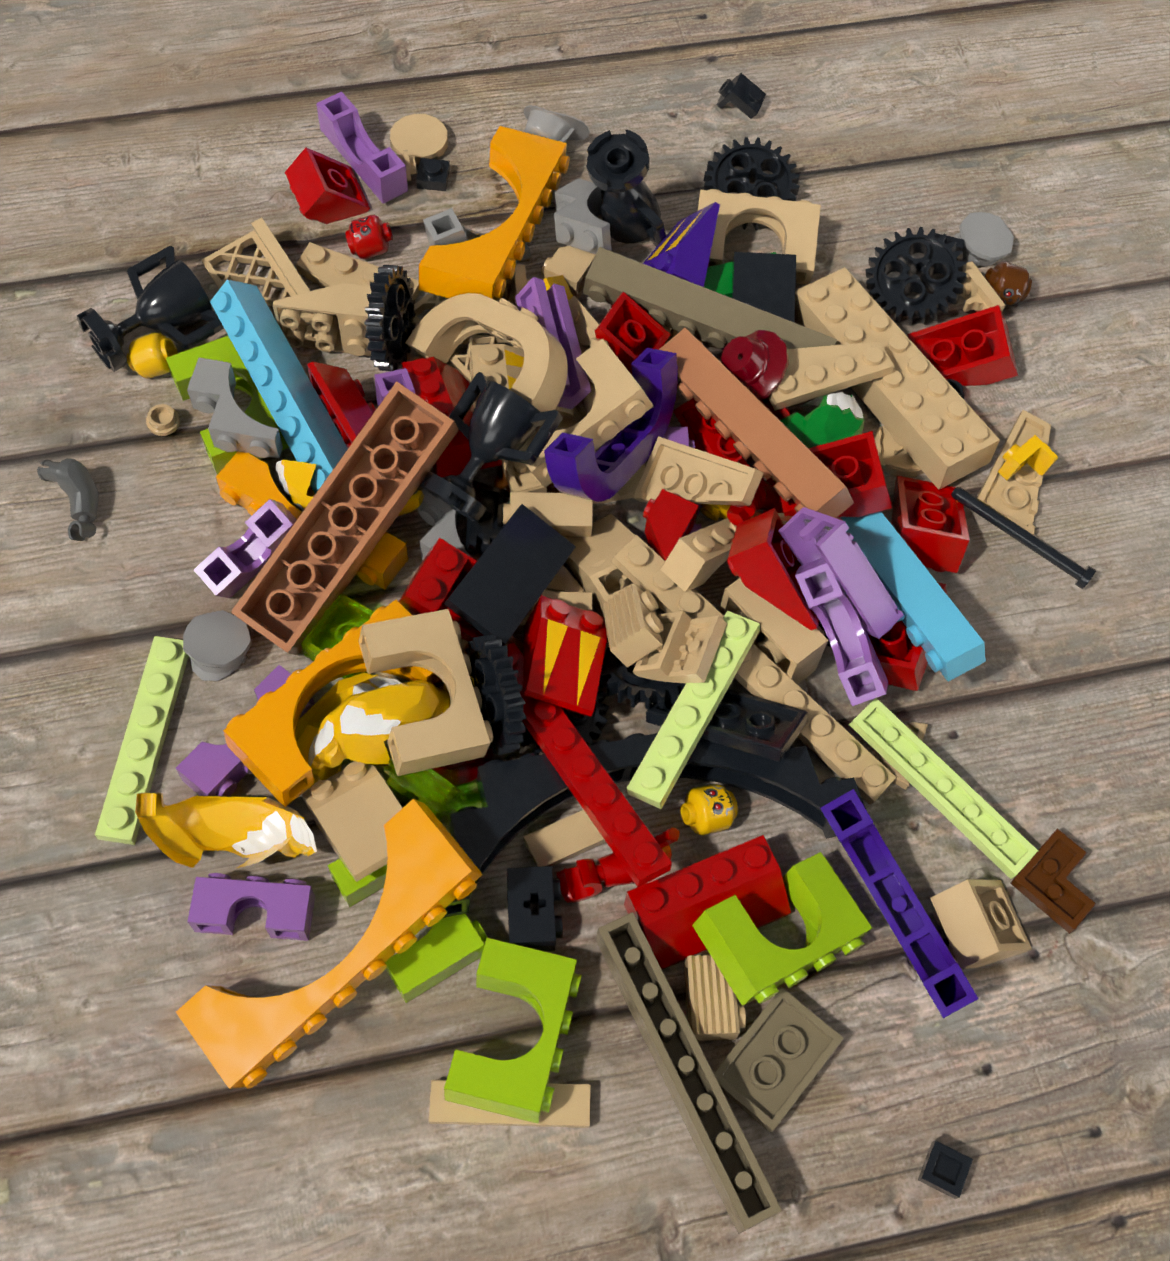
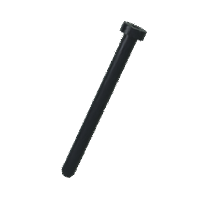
(1081, 575)

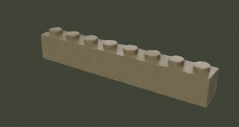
(688, 305)
(687, 1074)

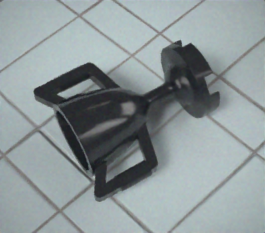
(617, 167)
(165, 304)
(496, 432)

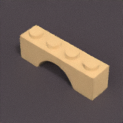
(700, 554)

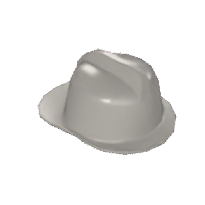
(554, 125)

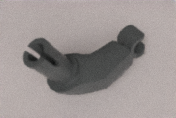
(82, 494)

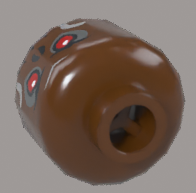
(1009, 282)

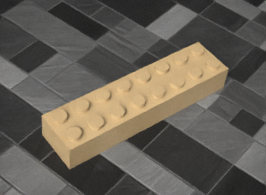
(914, 400)

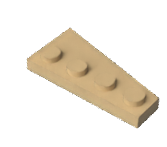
(332, 268)
(829, 369)
(696, 476)
(1019, 494)

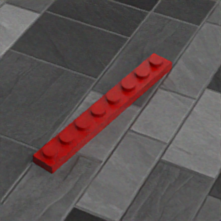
(592, 786)

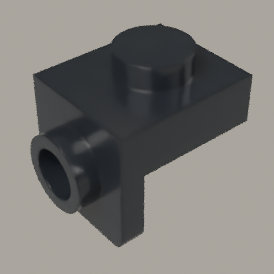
(742, 94)

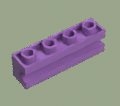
(556, 317)

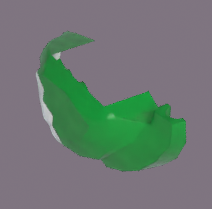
(834, 419)

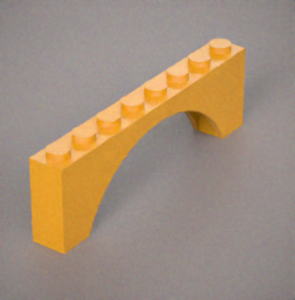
(485, 263)
(422, 878)

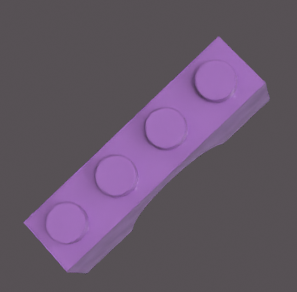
(378, 169)
(853, 651)
(215, 768)

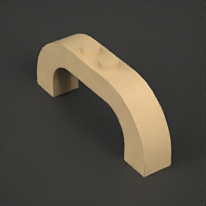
(467, 314)

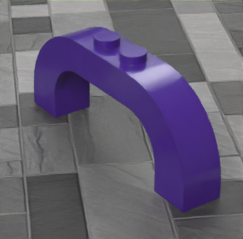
(601, 474)
(899, 904)

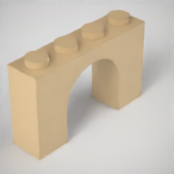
(791, 220)
(616, 404)
(567, 516)
(432, 644)

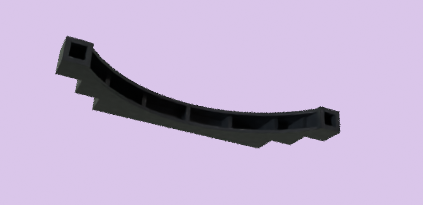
(528, 787)

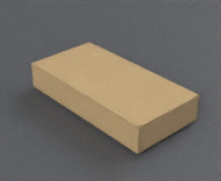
(563, 840)

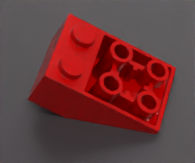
(435, 582)

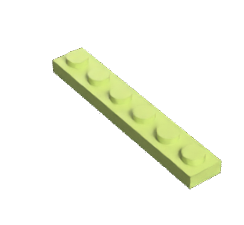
(692, 715)
(143, 740)
(944, 788)

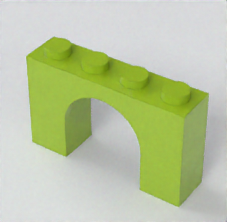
(222, 349)
(436, 956)
(758, 966)
(520, 1084)

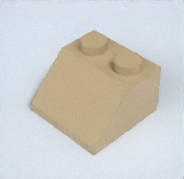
(979, 923)

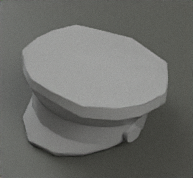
(985, 238)
(216, 644)

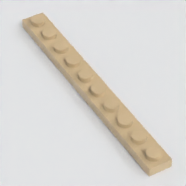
(763, 677)

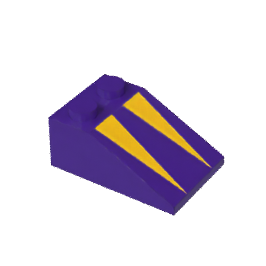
(687, 246)

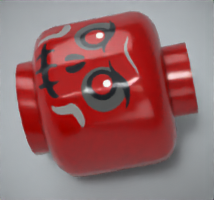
(368, 237)

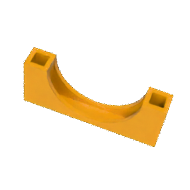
(267, 732)

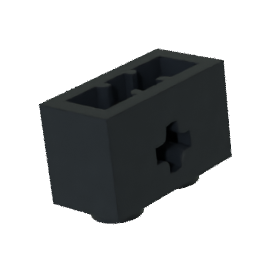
(529, 887)

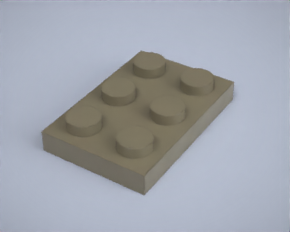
(776, 1059)

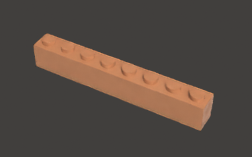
(755, 430)

